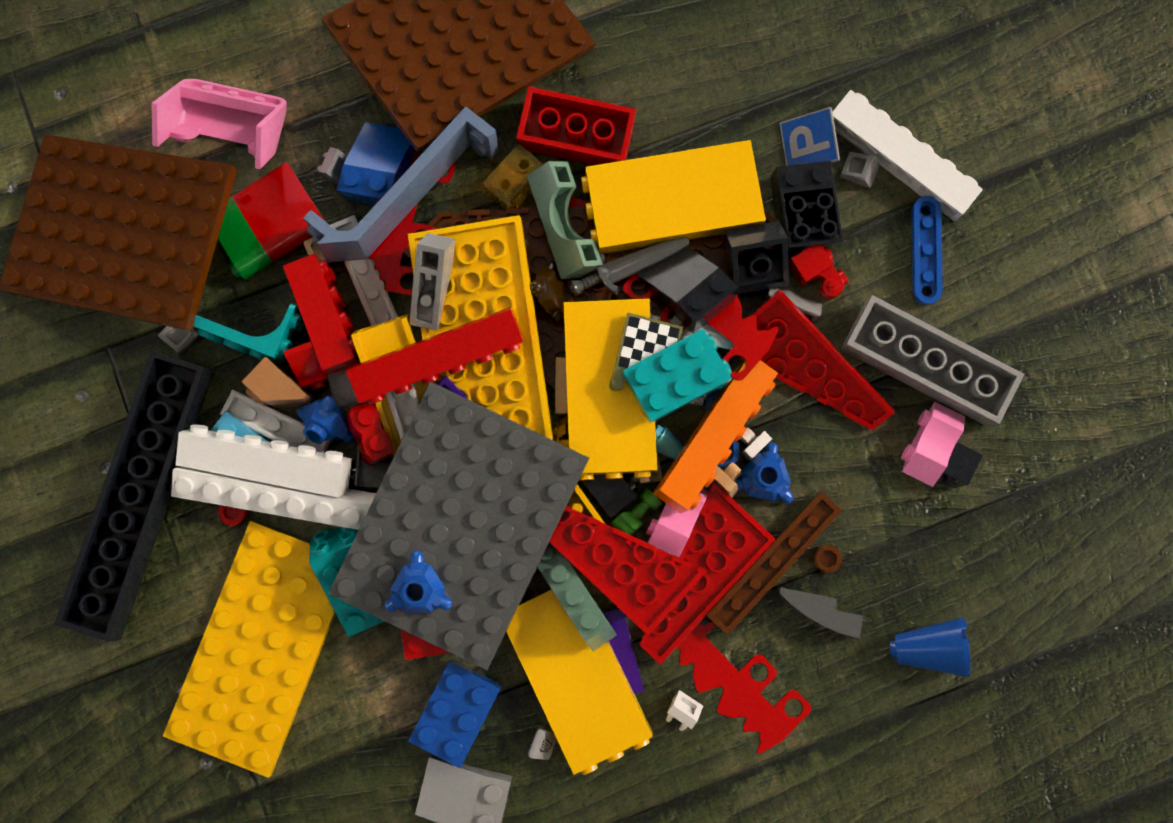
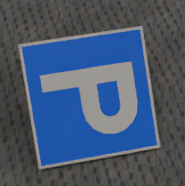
(810, 138)

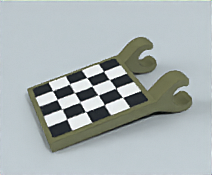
(640, 340)

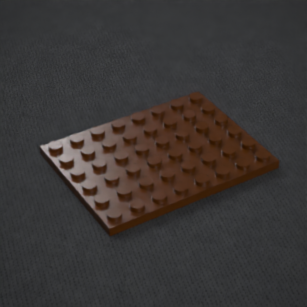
(453, 54)
(118, 230)

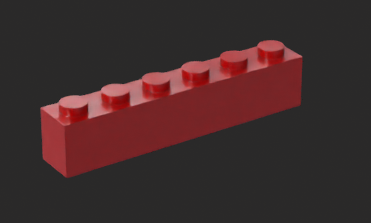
(436, 355)

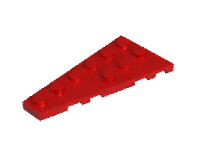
(815, 366)
(724, 544)
(625, 569)

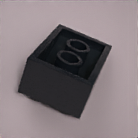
(690, 287)

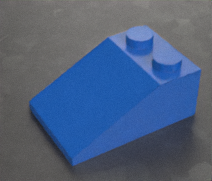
(374, 163)

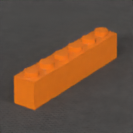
(714, 436)

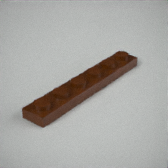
(774, 562)

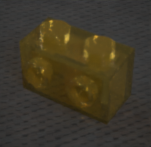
(509, 180)

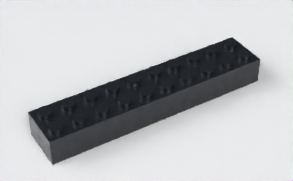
(133, 499)

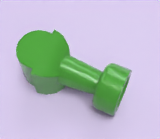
(631, 521)

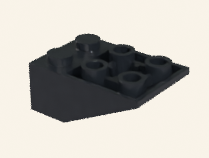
(807, 204)

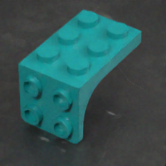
(267, 346)
(677, 375)
(326, 558)

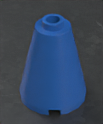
(935, 648)

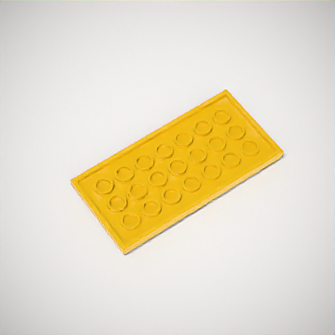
(485, 278)
(254, 654)

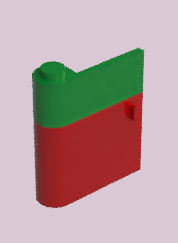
(265, 221)

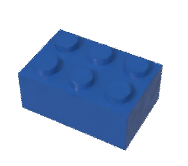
(455, 713)

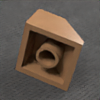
(274, 386)

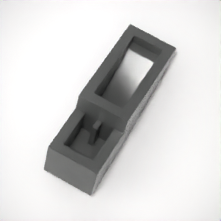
(822, 611)

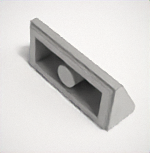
(809, 307)

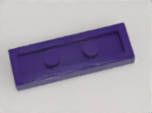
(623, 649)

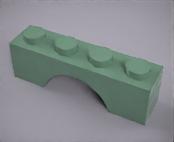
(552, 190)
(575, 598)

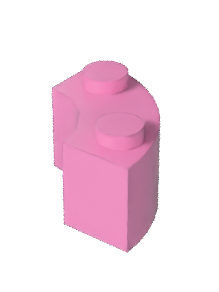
(933, 443)
(674, 529)

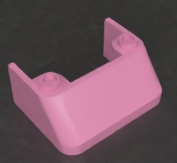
(222, 113)

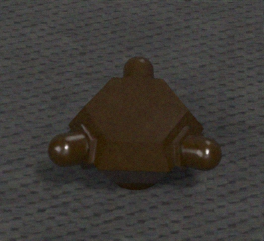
(548, 292)

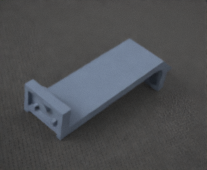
(405, 194)

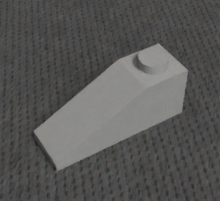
(431, 280)

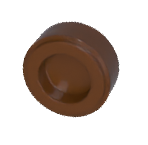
(827, 558)

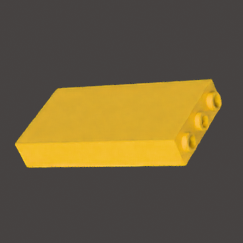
(673, 196)
(604, 421)
(577, 687)

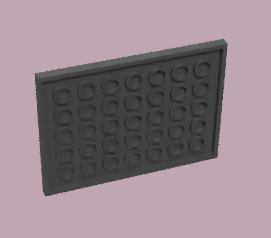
(479, 508)

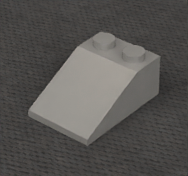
(462, 794)

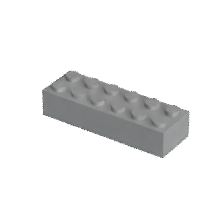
(932, 362)

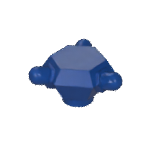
(325, 421)
(766, 476)
(417, 588)

